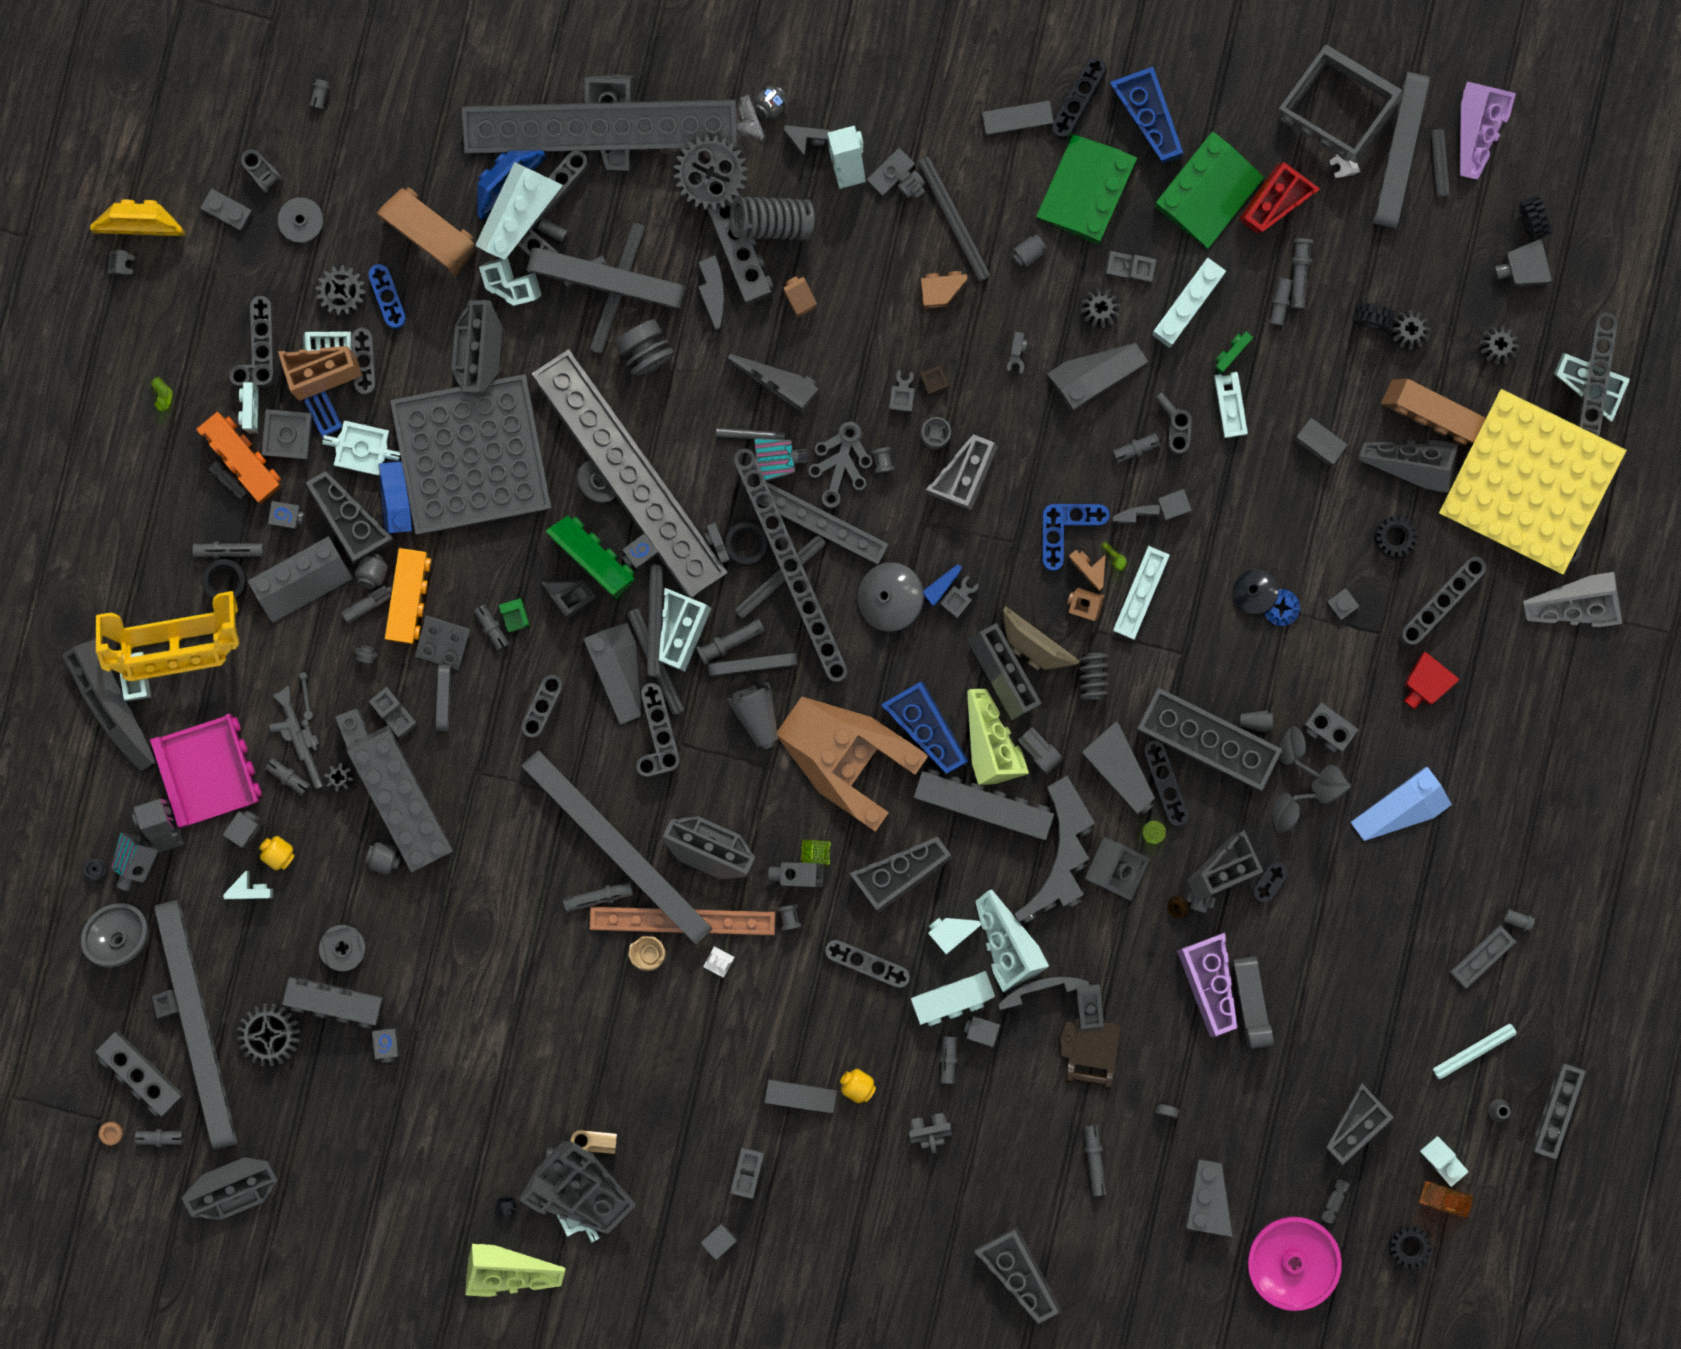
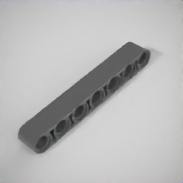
(1401, 150)
(606, 278)

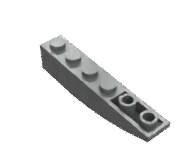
(108, 703)

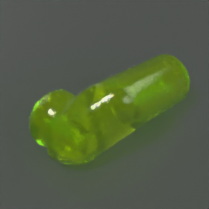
(164, 394)

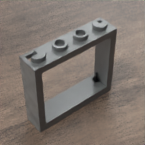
(1357, 73)

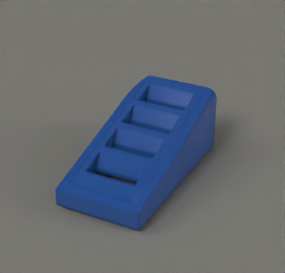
(938, 588)

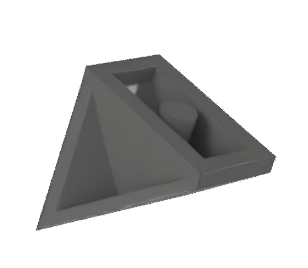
(569, 595)

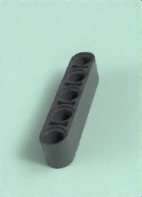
(1450, 593)

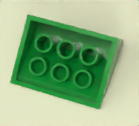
(1086, 188)
(1209, 190)
(591, 556)

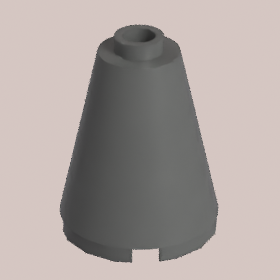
(756, 713)

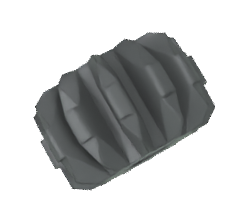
(1096, 301)
(1415, 324)
(1492, 349)

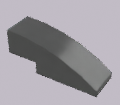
(713, 290)
(800, 1096)

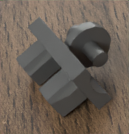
(932, 1135)

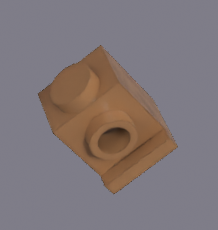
(1077, 607)

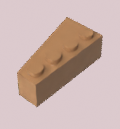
(1433, 410)

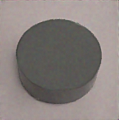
(1167, 1111)

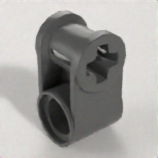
(262, 173)

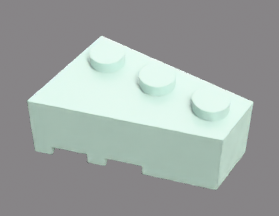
(1573, 373)

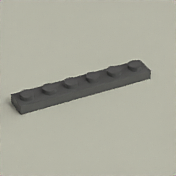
(825, 525)

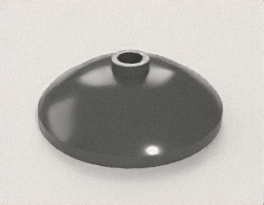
(903, 600)
(108, 928)

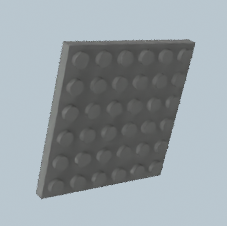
(470, 455)

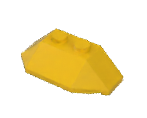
(137, 220)

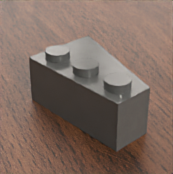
(1226, 867)
(1359, 1126)

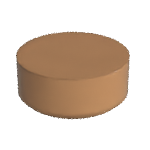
(111, 1133)

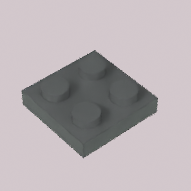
(287, 434)

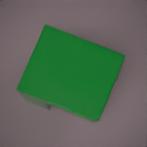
(514, 615)

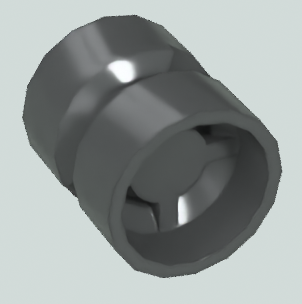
(936, 433)

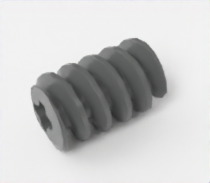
(1093, 676)

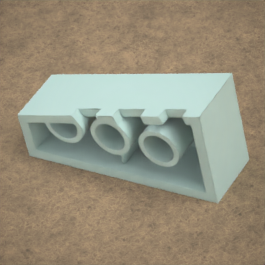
(516, 209)

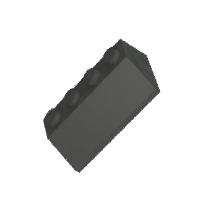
(300, 579)

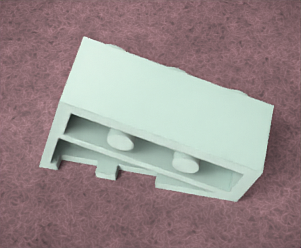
(845, 152)
(681, 628)
(953, 999)

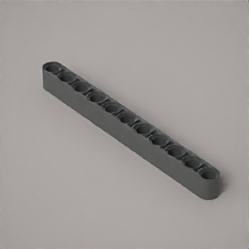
(1599, 380)
(799, 573)
(617, 847)
(195, 1024)

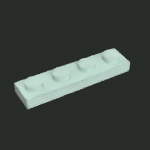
(1141, 592)

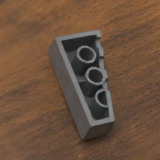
(894, 876)

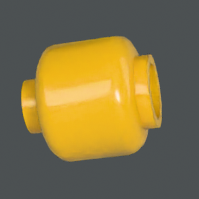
(276, 853)
(857, 1086)

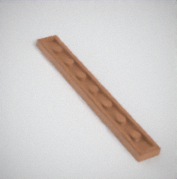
(657, 921)

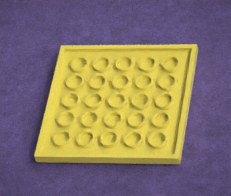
(1532, 481)

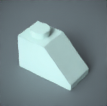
(951, 932)

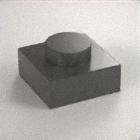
(1343, 604)
(165, 1004)

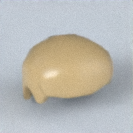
(647, 953)

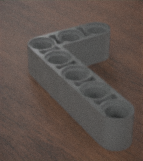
(573, 176)

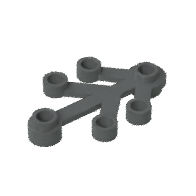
(841, 460)

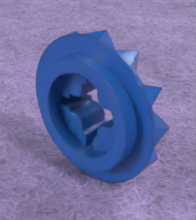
(1288, 615)

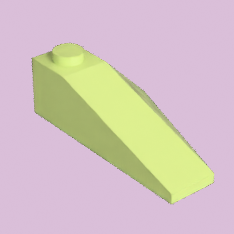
(992, 750)
(500, 1269)

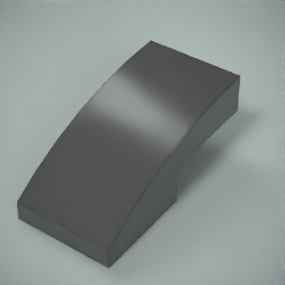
(1130, 266)
(1129, 516)
(393, 712)

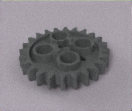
(702, 192)

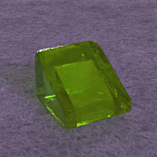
(815, 852)

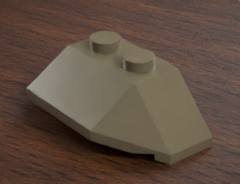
(1034, 645)

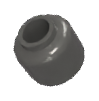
(371, 571)
(382, 858)

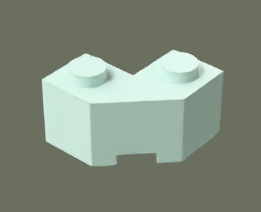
(500, 280)

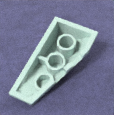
(1012, 948)

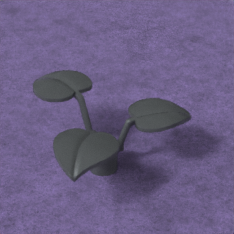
(1327, 786)

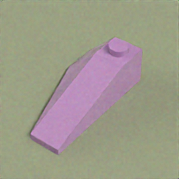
(1481, 118)

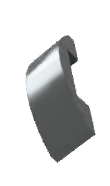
(1014, 997)

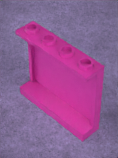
(206, 770)

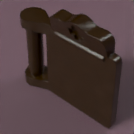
(1090, 1048)

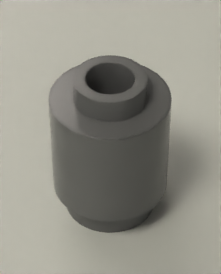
(1029, 251)

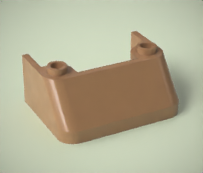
(428, 230)

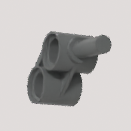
(1175, 431)

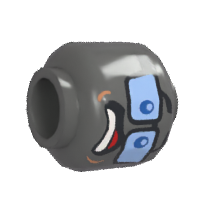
(770, 103)

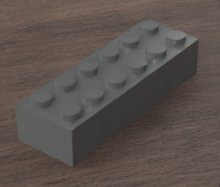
(1209, 739)
(399, 798)

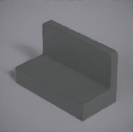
(1321, 442)

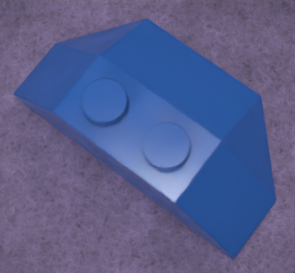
(492, 181)

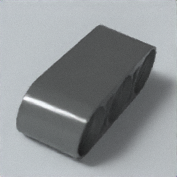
(542, 718)

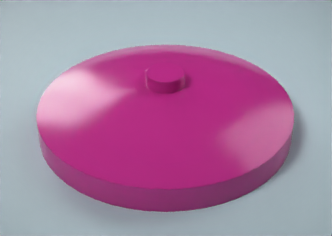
(1294, 1263)

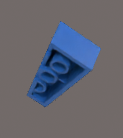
(1148, 108)
(924, 722)

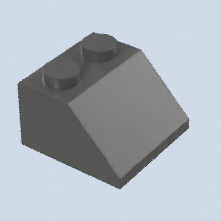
(1117, 868)

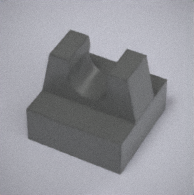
(117, 261)

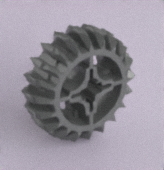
(269, 1045)

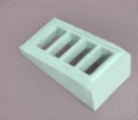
(307, 336)

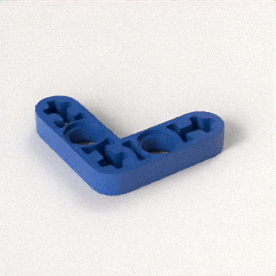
(1065, 520)

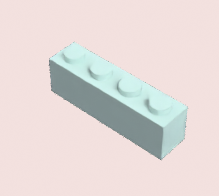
(1188, 302)

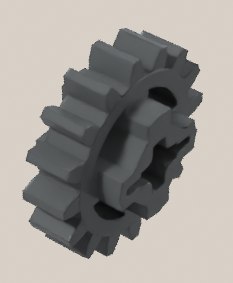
(348, 284)

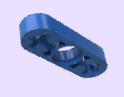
(387, 314)

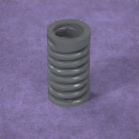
(786, 212)

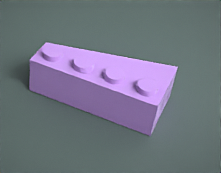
(1210, 981)

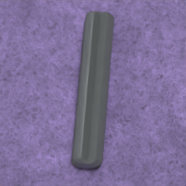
(1440, 163)

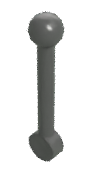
(308, 714)

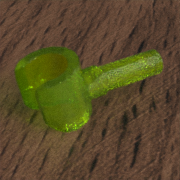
(1119, 561)

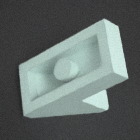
(242, 890)
(1444, 1161)

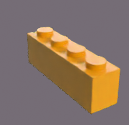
(407, 596)

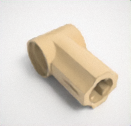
(598, 1141)

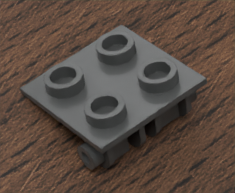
(442, 642)

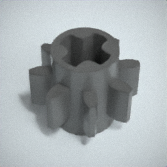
(911, 184)
(342, 782)
(1201, 905)

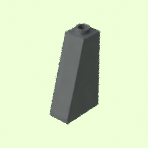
(1118, 766)

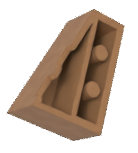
(318, 369)

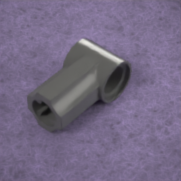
(1043, 753)

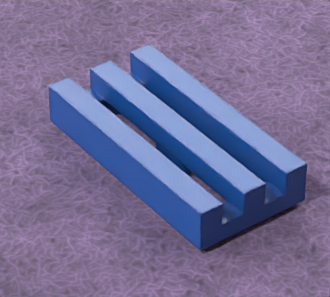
(331, 429)

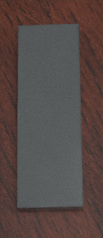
(1017, 118)
(1482, 956)

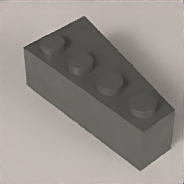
(350, 523)
(333, 1001)
(1017, 1269)

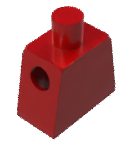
(1428, 681)

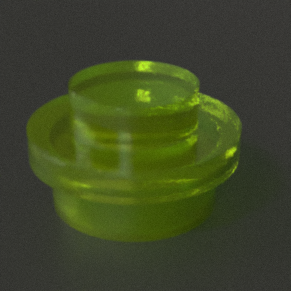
(1154, 832)

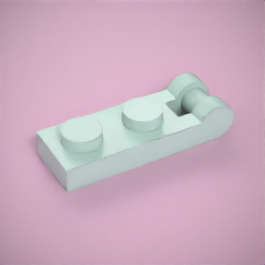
(1230, 405)

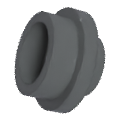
(365, 654)

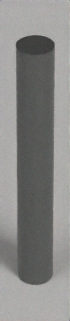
(748, 434)

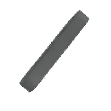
(752, 664)
(868, 961)

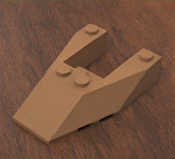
(834, 749)

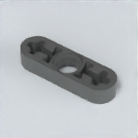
(368, 344)
(443, 698)

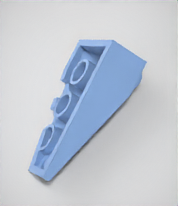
(1408, 804)

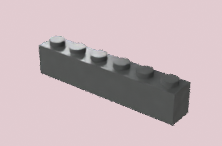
(983, 805)

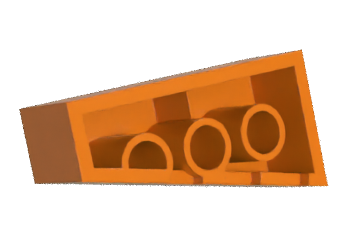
(239, 457)

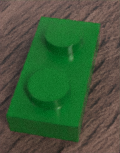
(1226, 359)

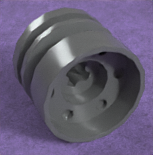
(644, 348)

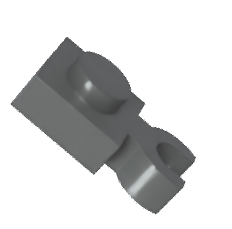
(902, 396)
(713, 537)
(957, 599)

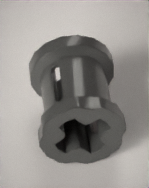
(882, 460)
(789, 917)

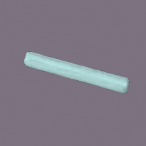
(1474, 1051)

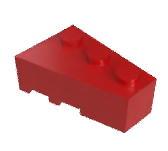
(1277, 197)

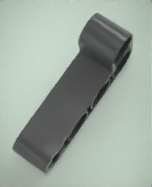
(258, 342)
(656, 729)
(1252, 1003)

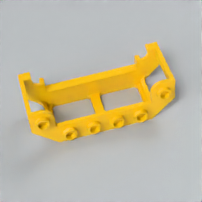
(174, 630)

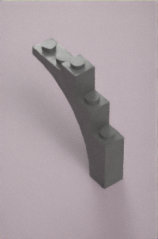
(1070, 855)

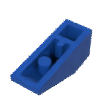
(394, 498)

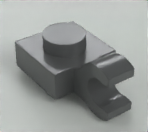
(1018, 346)

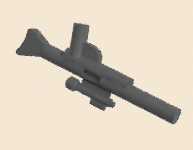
(301, 739)

